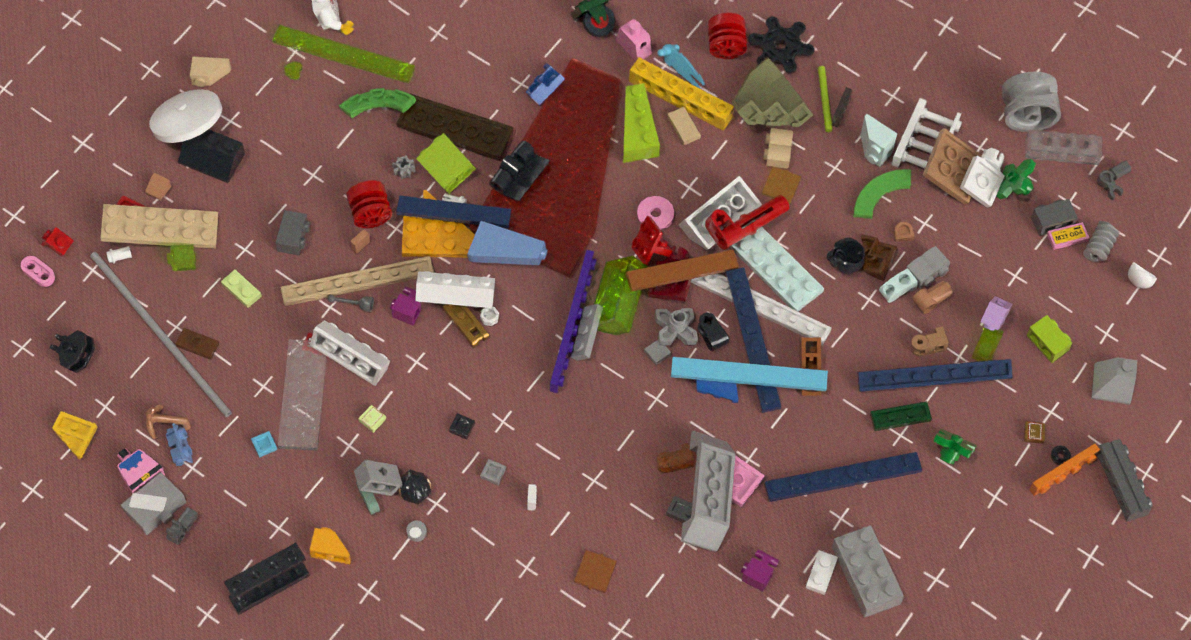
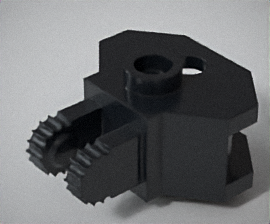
(73, 349)

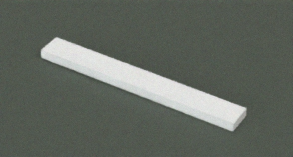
(768, 308)

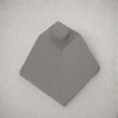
(1114, 380)

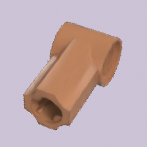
(928, 299)

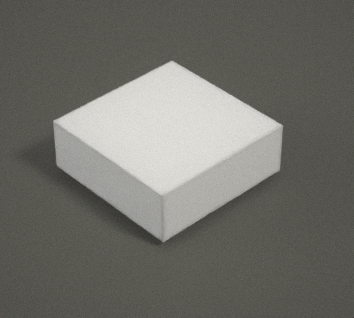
(532, 492)

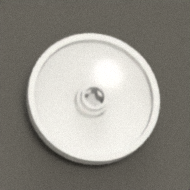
(185, 116)

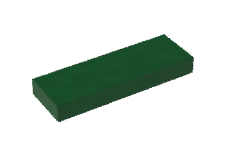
(900, 416)

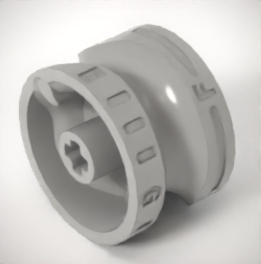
(1031, 101)

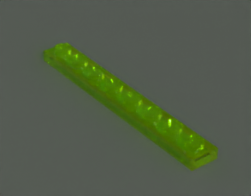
(343, 54)

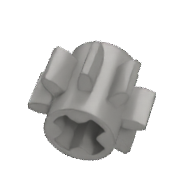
(403, 167)

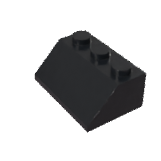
(212, 155)

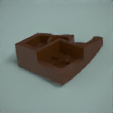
(877, 256)

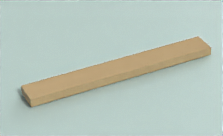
(355, 281)

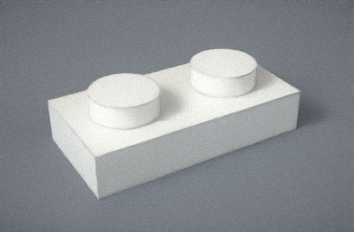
(821, 572)

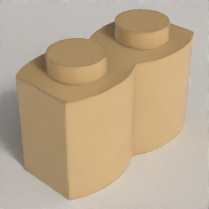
(779, 148)

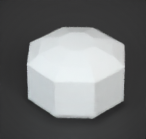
(489, 316)

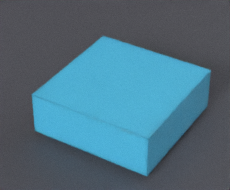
(264, 444)

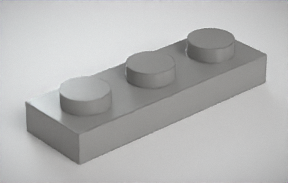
(587, 332)

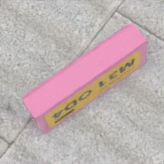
(1068, 236)

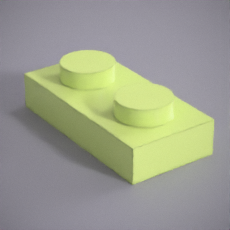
(241, 288)

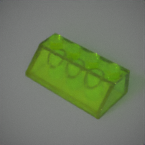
(616, 297)

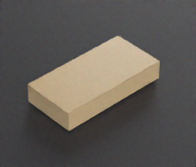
(684, 126)

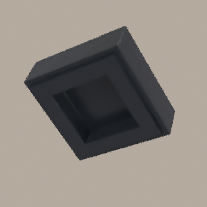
(461, 426)

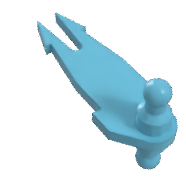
(680, 63)

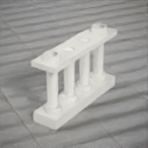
(915, 126)

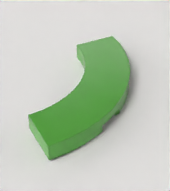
(377, 98)
(877, 188)

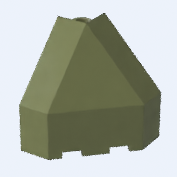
(770, 98)

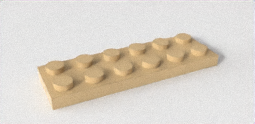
(159, 226)

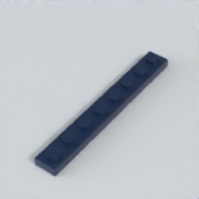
(751, 334)
(934, 375)
(842, 476)

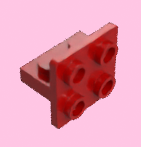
(650, 241)

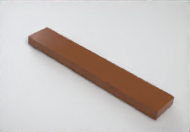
(681, 270)

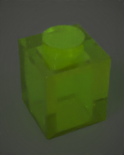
(182, 257)

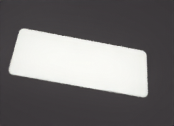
(148, 502)

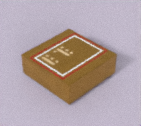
(1034, 432)

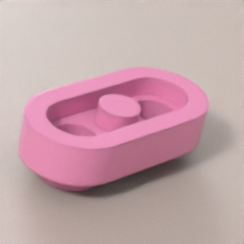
(38, 272)

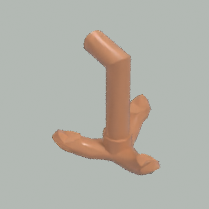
(153, 417)

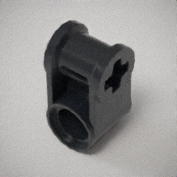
(712, 331)

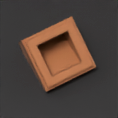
(158, 186)

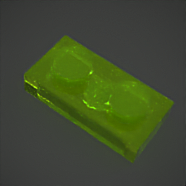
(987, 344)

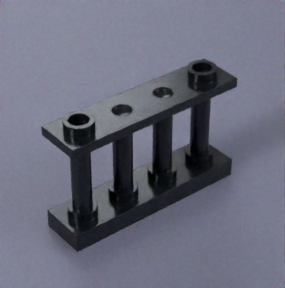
(267, 578)

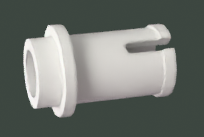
(451, 198)
(118, 254)

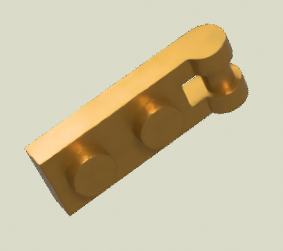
(466, 323)

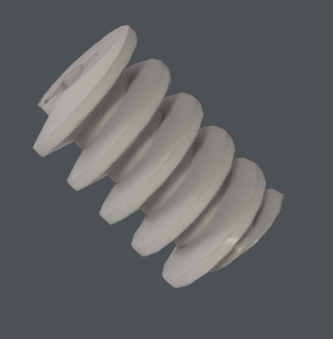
(1101, 242)

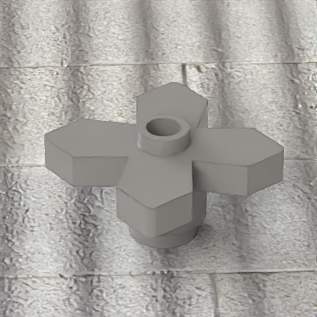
(676, 325)

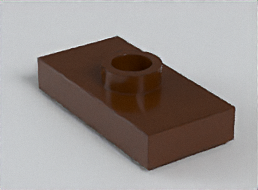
(197, 343)

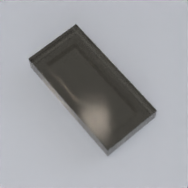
(842, 106)

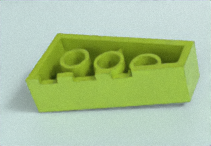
(639, 127)

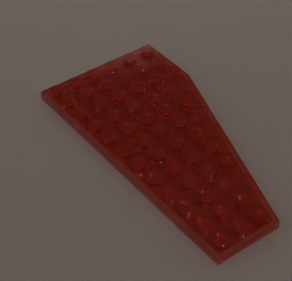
(576, 138)

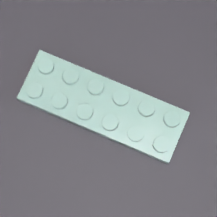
(777, 269)

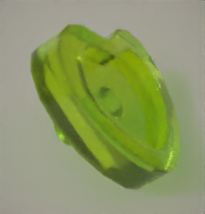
(293, 70)

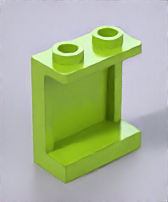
(445, 163)

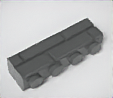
(1123, 480)

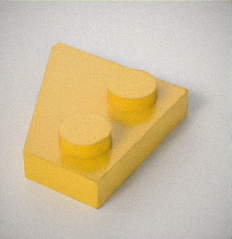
(74, 432)

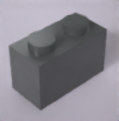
(1053, 216)
(292, 232)

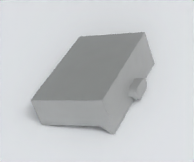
(151, 519)

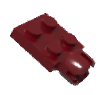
(673, 291)

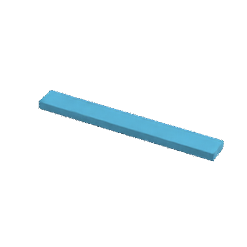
(749, 374)

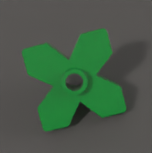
(1017, 179)
(953, 446)

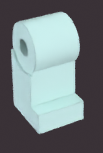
(898, 285)

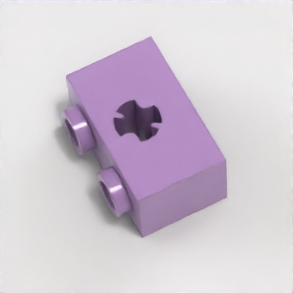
(996, 313)

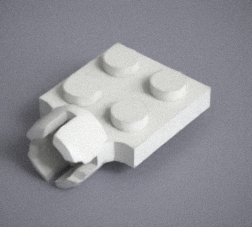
(984, 177)

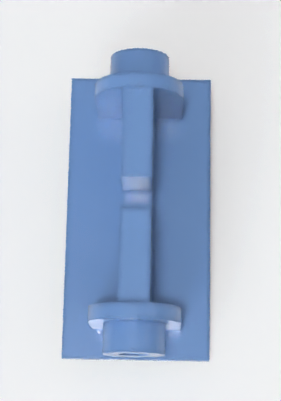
(178, 437)

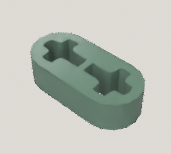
(369, 501)

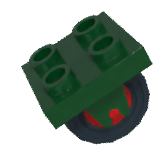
(597, 17)

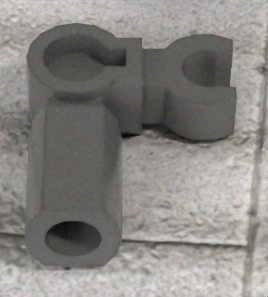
(1106, 178)
(177, 530)

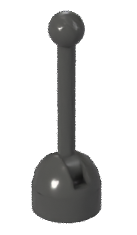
(365, 303)

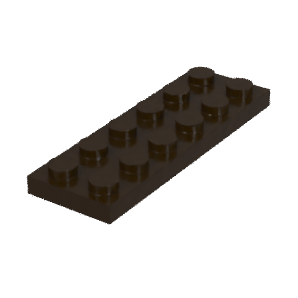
(461, 127)

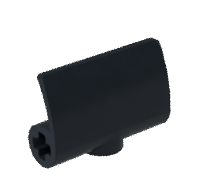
(518, 171)

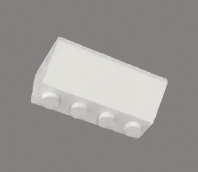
(733, 199)
(455, 289)
(349, 352)

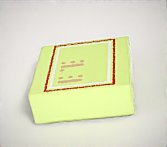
(372, 418)

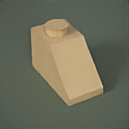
(207, 70)

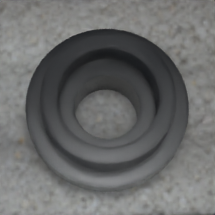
(1060, 450)

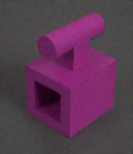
(406, 307)
(758, 572)

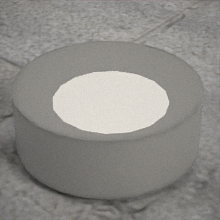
(416, 531)

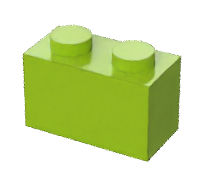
(1049, 338)

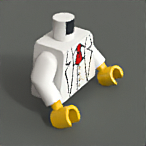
(328, 16)

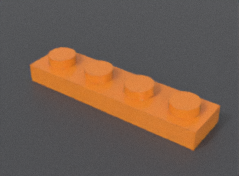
(1059, 473)

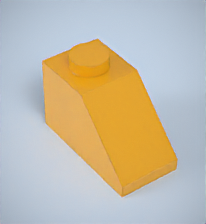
(328, 546)

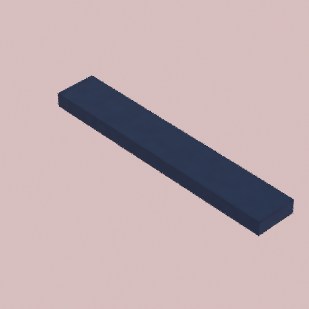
(453, 211)

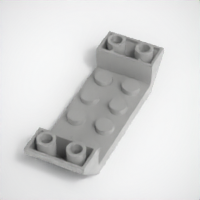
(711, 492)

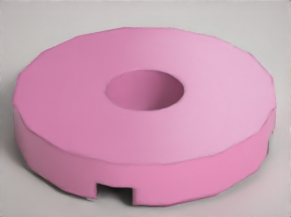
(658, 204)

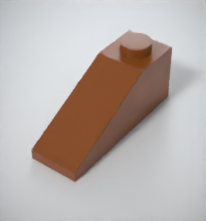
(810, 358)

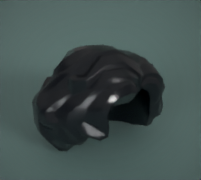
(847, 255)

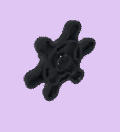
(787, 36)

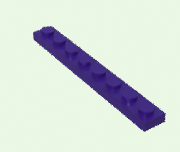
(571, 328)

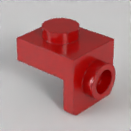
(57, 241)

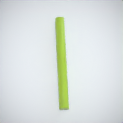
(825, 99)

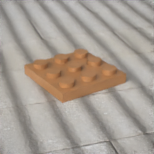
(949, 164)

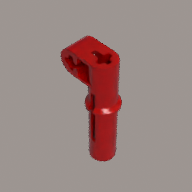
(733, 230)

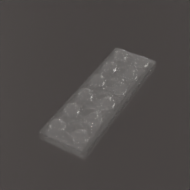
(302, 397)

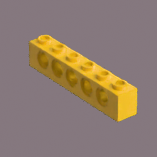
(681, 94)

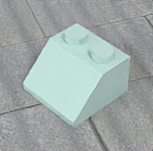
(877, 141)

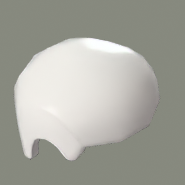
(1140, 277)

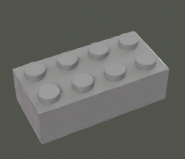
(867, 571)

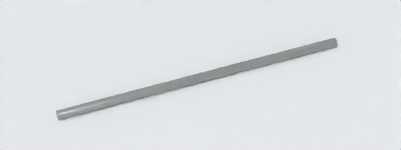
(161, 335)

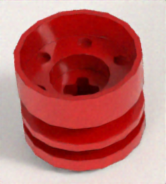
(727, 35)
(369, 204)

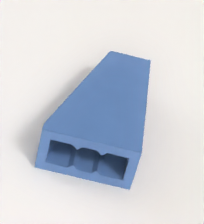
(505, 246)

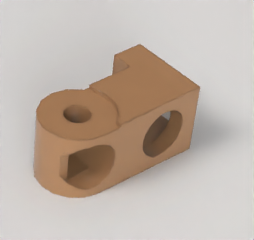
(929, 344)

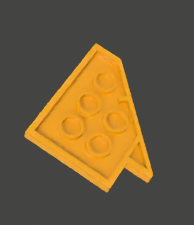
(434, 237)

